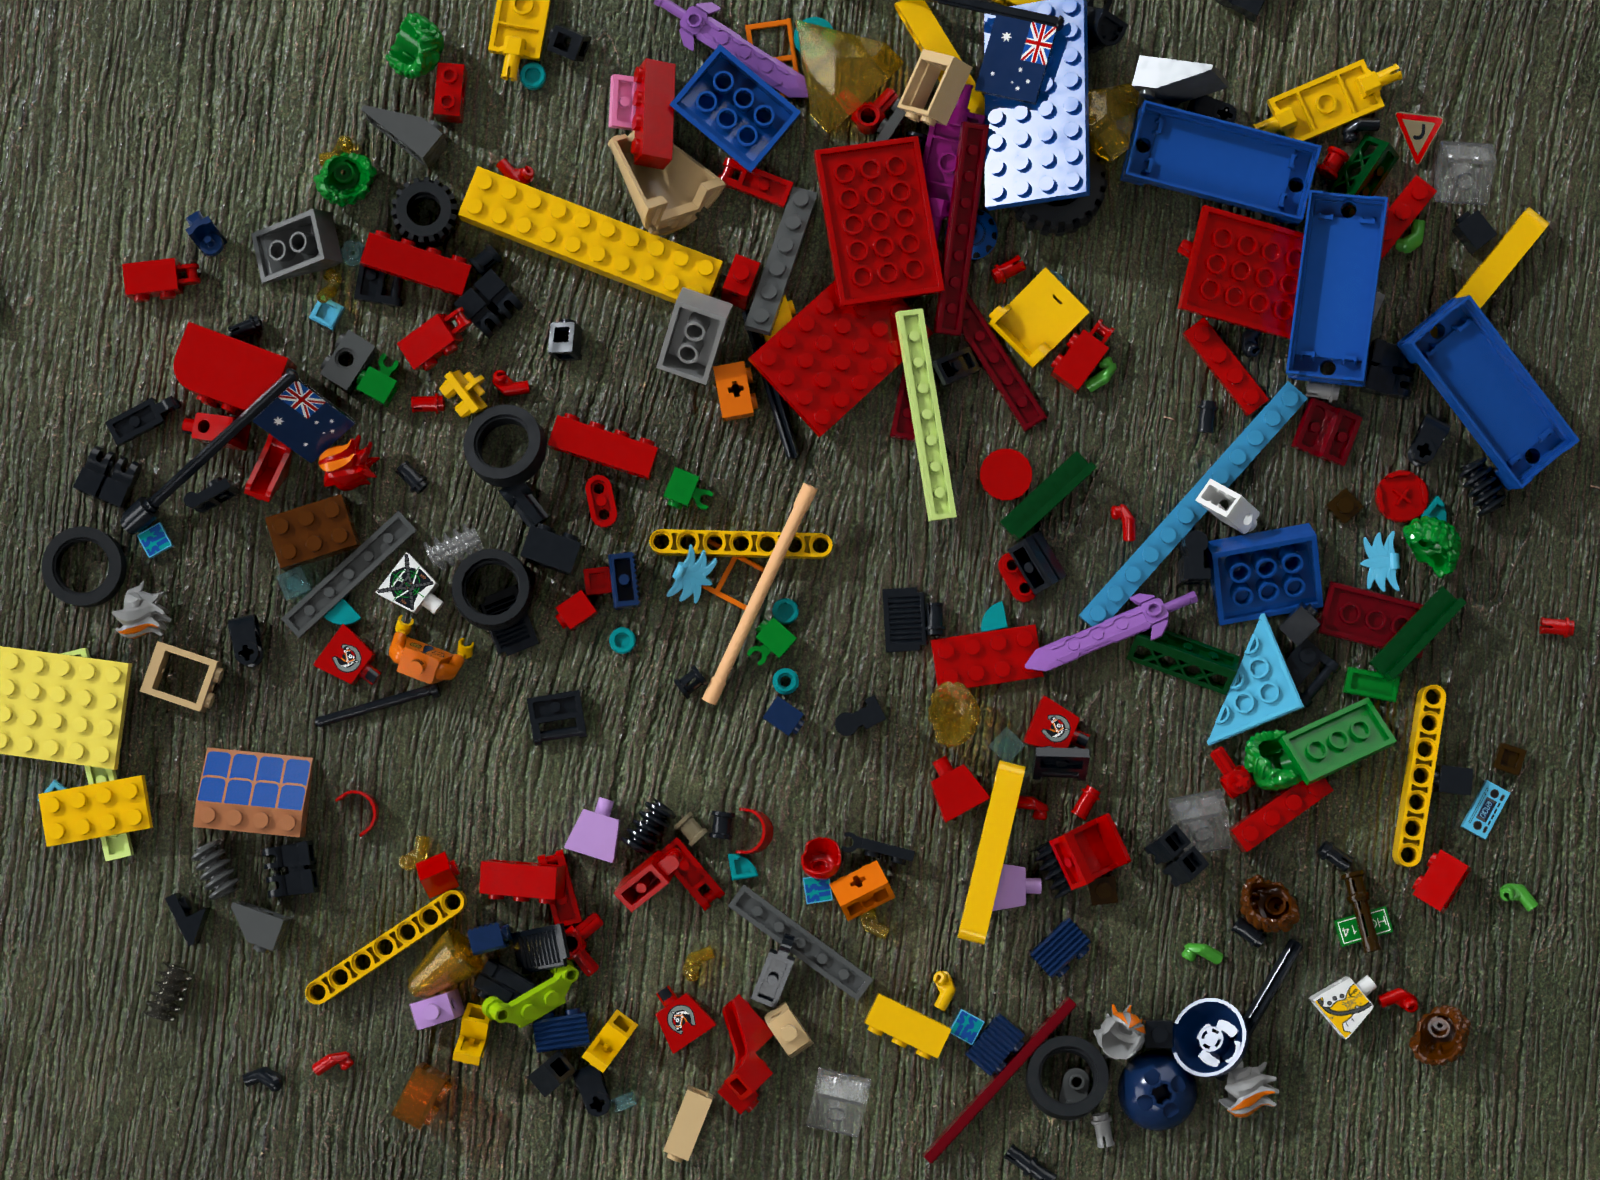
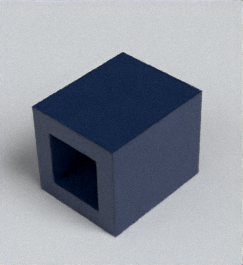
(784, 717)

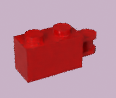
(157, 279)
(434, 339)
(1082, 357)
(648, 878)

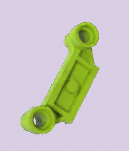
(534, 1002)

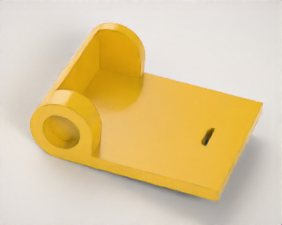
(1036, 320)

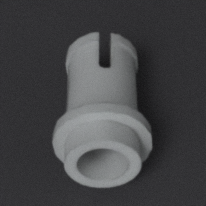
(1322, 390)
(1102, 1129)

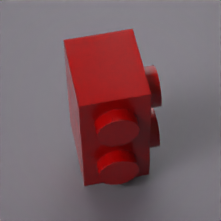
(1441, 880)

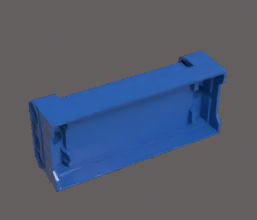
(1220, 161)
(1337, 288)
(1489, 390)

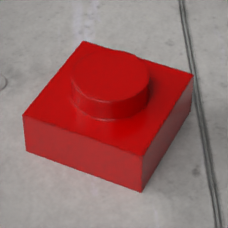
(597, 581)

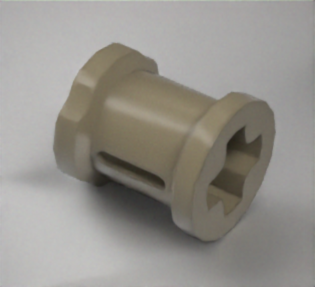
(690, 829)

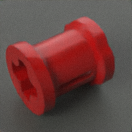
(1332, 163)

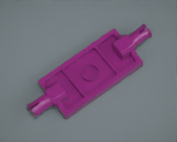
(941, 156)

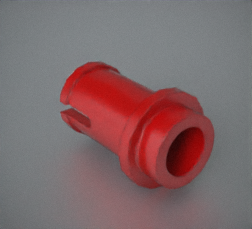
(1008, 269)
(428, 403)
(1557, 626)
(1086, 802)

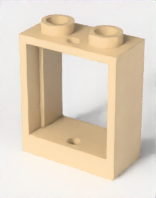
(922, 84)
(157, 667)
(688, 1124)

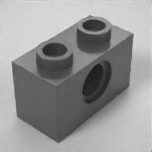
(347, 376)

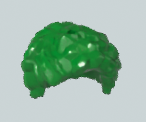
(416, 47)
(348, 187)
(1434, 543)
(1269, 761)

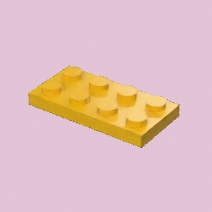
(95, 810)

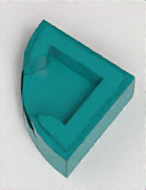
(1436, 509)
(343, 614)
(994, 618)
(741, 867)

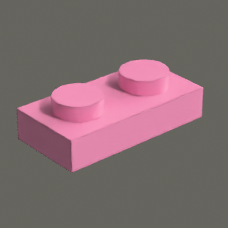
(621, 102)

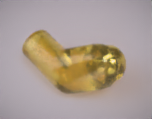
(343, 144)
(330, 291)
(417, 855)
(870, 924)
(693, 962)

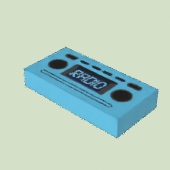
(1485, 809)

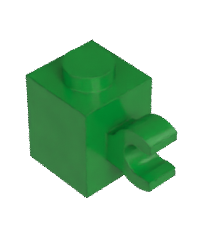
(379, 384)
(683, 489)
(774, 640)

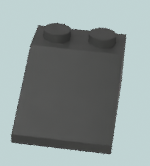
(1175, 81)
(412, 133)
(297, 246)

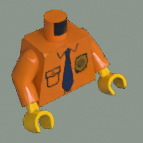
(423, 660)

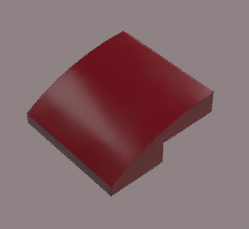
(1326, 432)

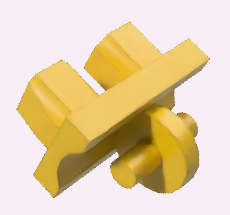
(468, 389)

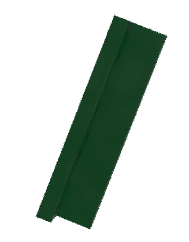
(1373, 173)
(1047, 496)
(1416, 633)
(1186, 653)

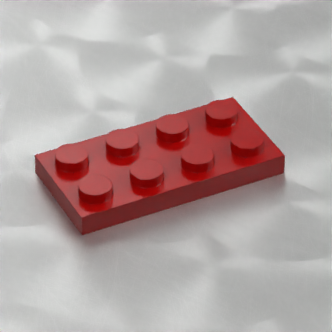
(986, 657)

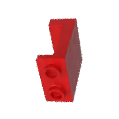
(1090, 851)

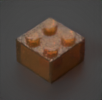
(421, 1096)

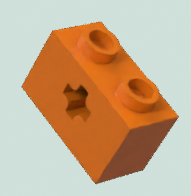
(731, 406)
(862, 890)

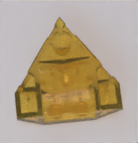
(841, 71)
(1112, 119)

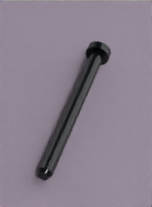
(431, 689)

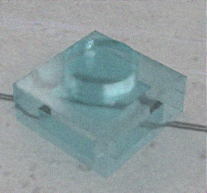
(294, 583)
(1006, 745)

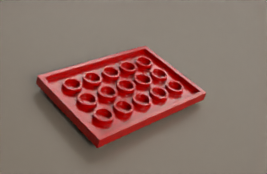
(878, 221)
(1243, 272)
(831, 356)

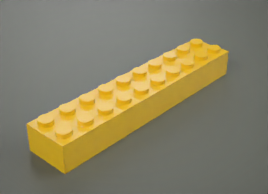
(586, 238)

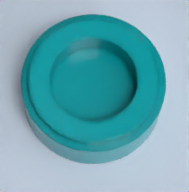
(533, 76)
(785, 611)
(622, 640)

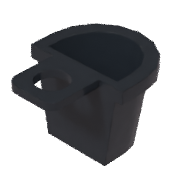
(1103, 27)

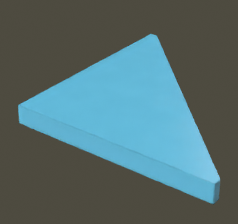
(1260, 689)

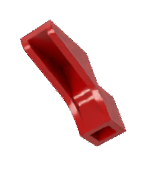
(269, 470)
(747, 1036)

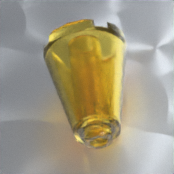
(444, 965)

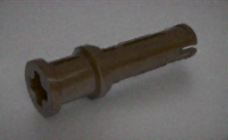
(1361, 896)

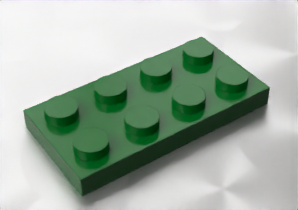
(1337, 741)

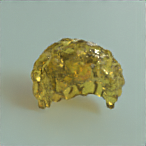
(958, 719)

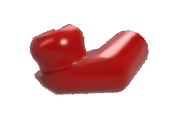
(508, 386)
(1031, 803)
(1399, 997)
(331, 1060)

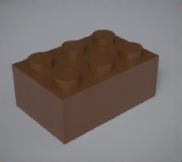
(312, 532)

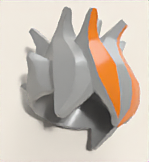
(141, 613)
(1121, 1034)
(1248, 1090)

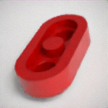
(601, 501)
(1013, 580)

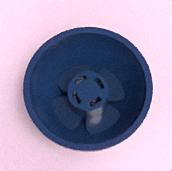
(1200, 1031)
(1142, 1087)

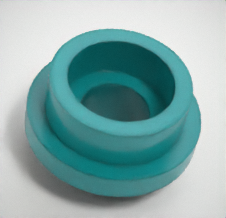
(788, 673)

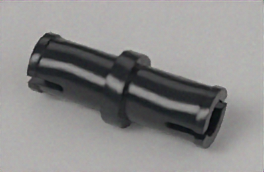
(1028, 1164)

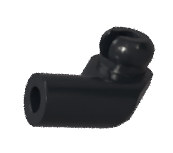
(1360, 124)
(1249, 342)
(266, 1076)

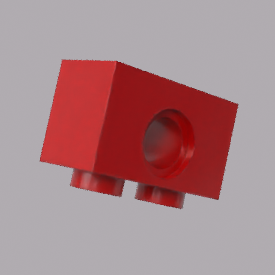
(450, 92)

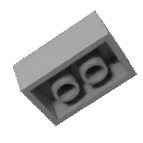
(694, 335)

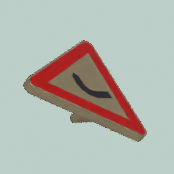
(1419, 132)

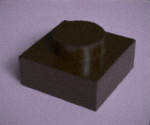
(1344, 506)
(1508, 758)
(1103, 891)

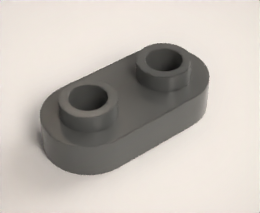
(1070, 1093)

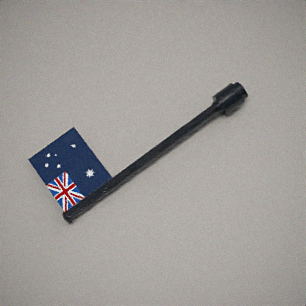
(1015, 51)
(286, 411)

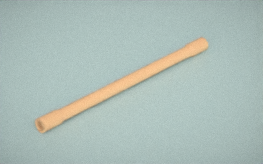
(800, 507)

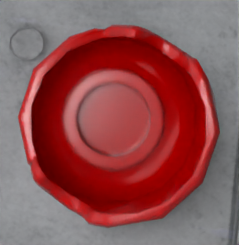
(821, 858)

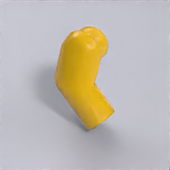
(946, 989)

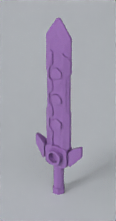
(712, 33)
(1149, 614)

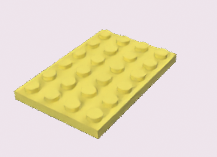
(62, 707)

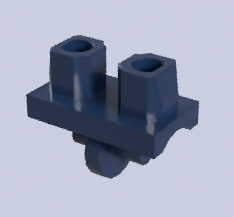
(205, 234)

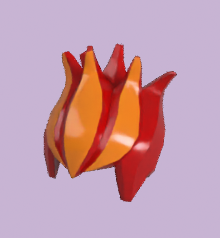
(347, 465)

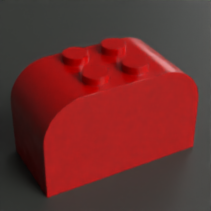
(225, 369)

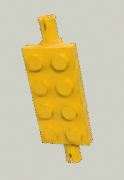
(518, 32)
(1328, 101)

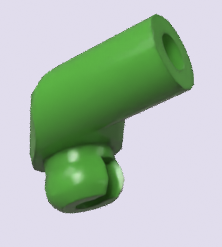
(1412, 240)
(1103, 376)
(1520, 893)
(1202, 950)

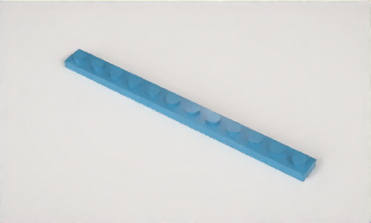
(1189, 511)

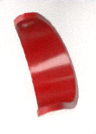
(374, 807)
(767, 832)

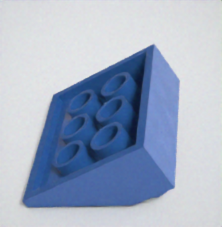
(735, 108)
(1264, 573)

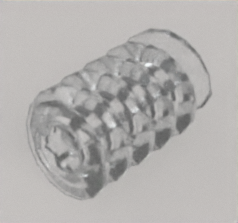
(454, 546)

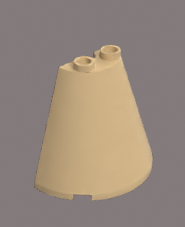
(667, 196)

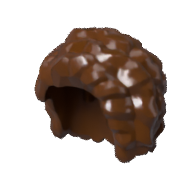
(1259, 904)
(1440, 1043)

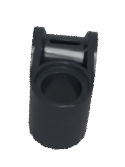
(1212, 107)
(1429, 437)
(246, 635)
(592, 1084)

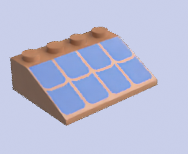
(254, 792)

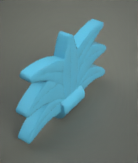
(1381, 562)
(692, 575)

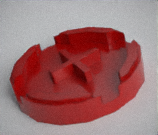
(1005, 474)
(1401, 496)

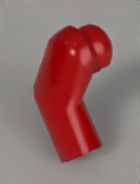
(522, 175)
(1127, 519)

